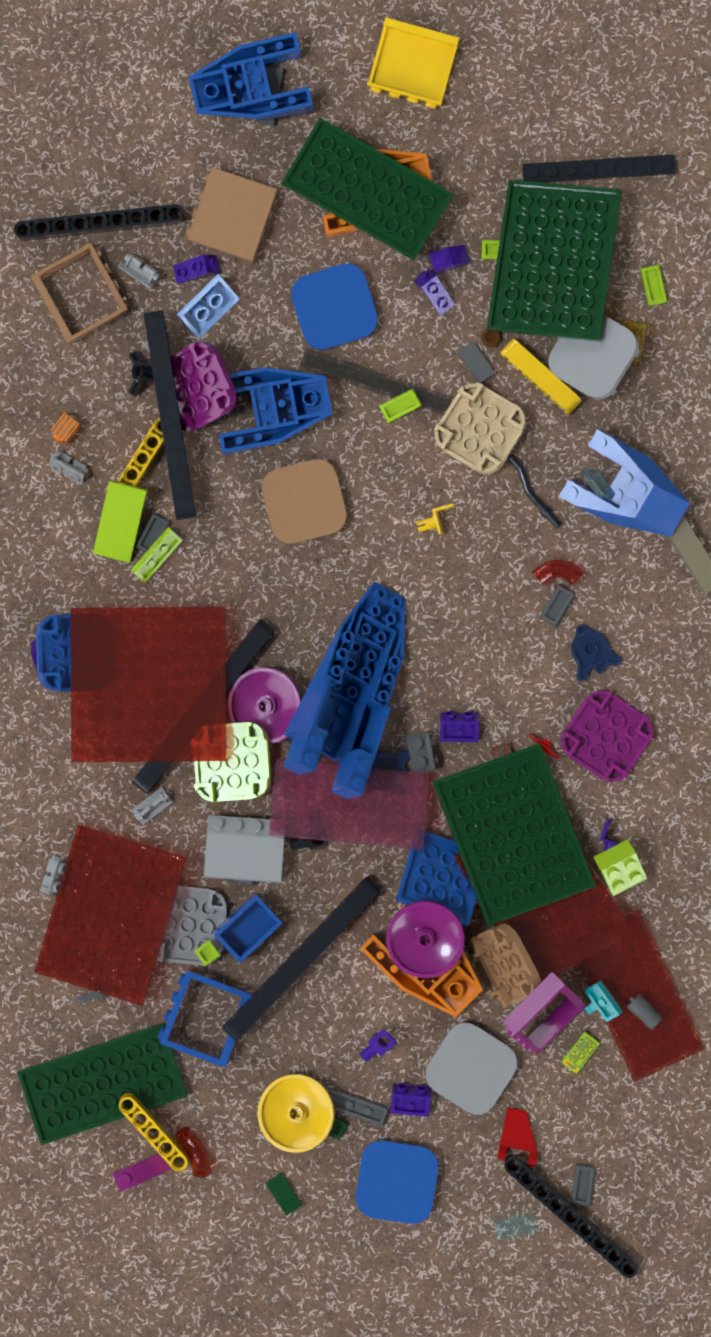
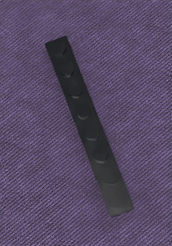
(599, 169)

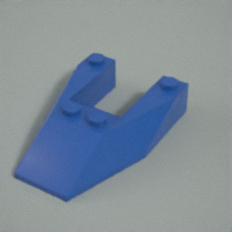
(239, 83)
(282, 406)
(643, 493)

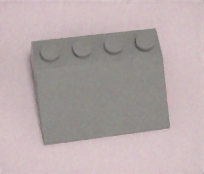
(242, 850)

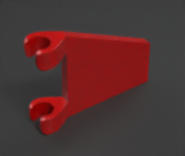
(517, 1135)

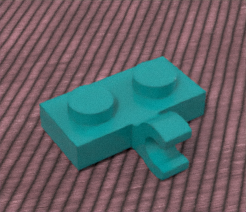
(602, 1001)

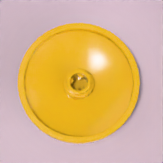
(296, 1113)

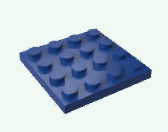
(436, 877)

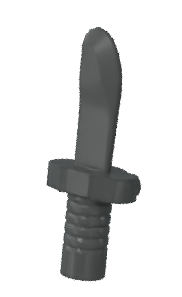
(90, 996)

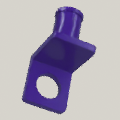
(608, 843)
(377, 1045)

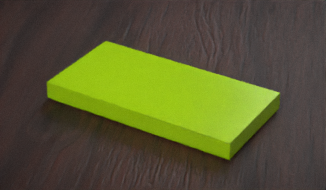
(120, 521)

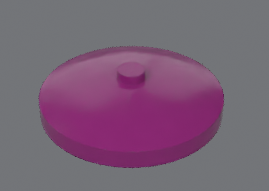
(265, 698)
(425, 939)

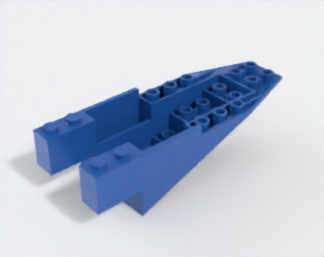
(351, 693)

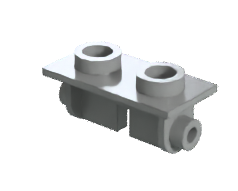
(145, 275)
(60, 463)
(152, 806)
(51, 883)

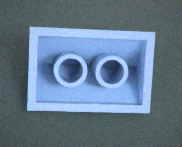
(208, 306)

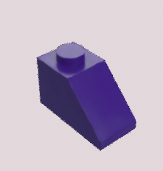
(448, 258)

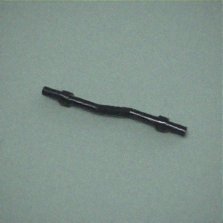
(545, 510)

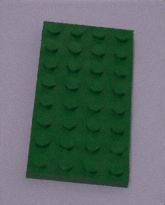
(367, 189)
(87, 1085)

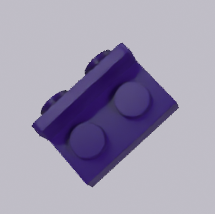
(459, 727)
(410, 1099)

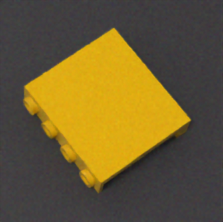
(413, 63)

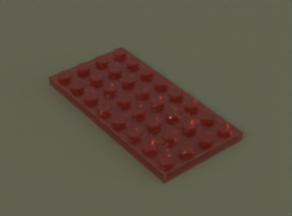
(632, 968)

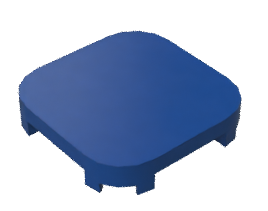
(334, 306)
(54, 652)
(396, 1181)

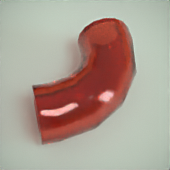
(557, 569)
(196, 1152)

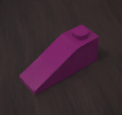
(140, 1171)

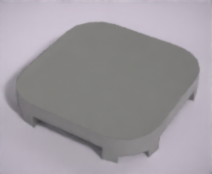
(593, 365)
(191, 924)
(471, 1068)

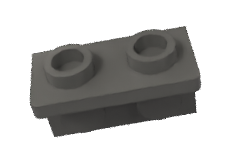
(421, 752)

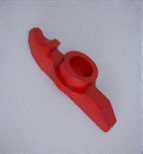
(545, 744)

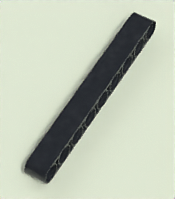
(89, 219)
(574, 1224)

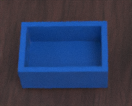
(246, 928)

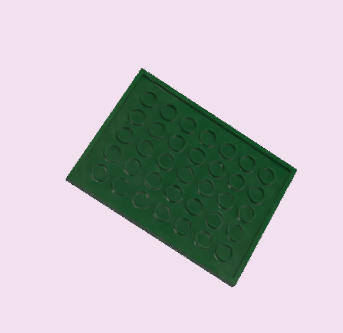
(554, 260)
(513, 834)

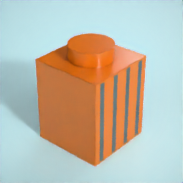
(65, 428)

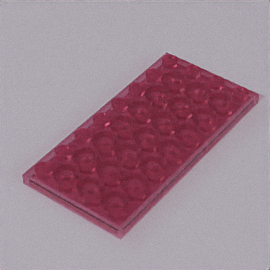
(385, 815)

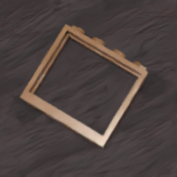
(103, 268)

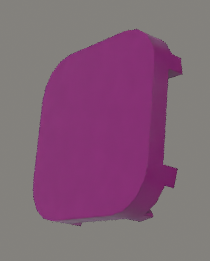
(201, 385)
(606, 736)

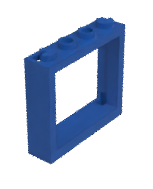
(170, 1017)

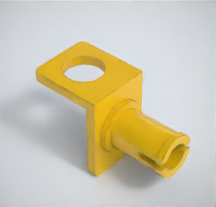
(434, 521)

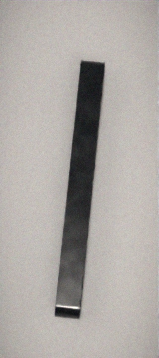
(169, 415)
(235, 667)
(301, 958)

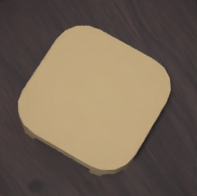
(480, 428)

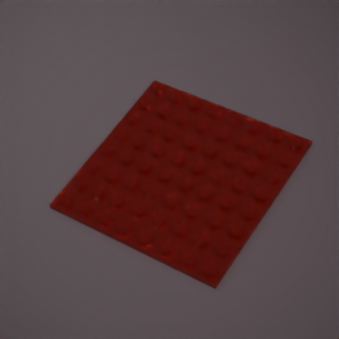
(148, 684)

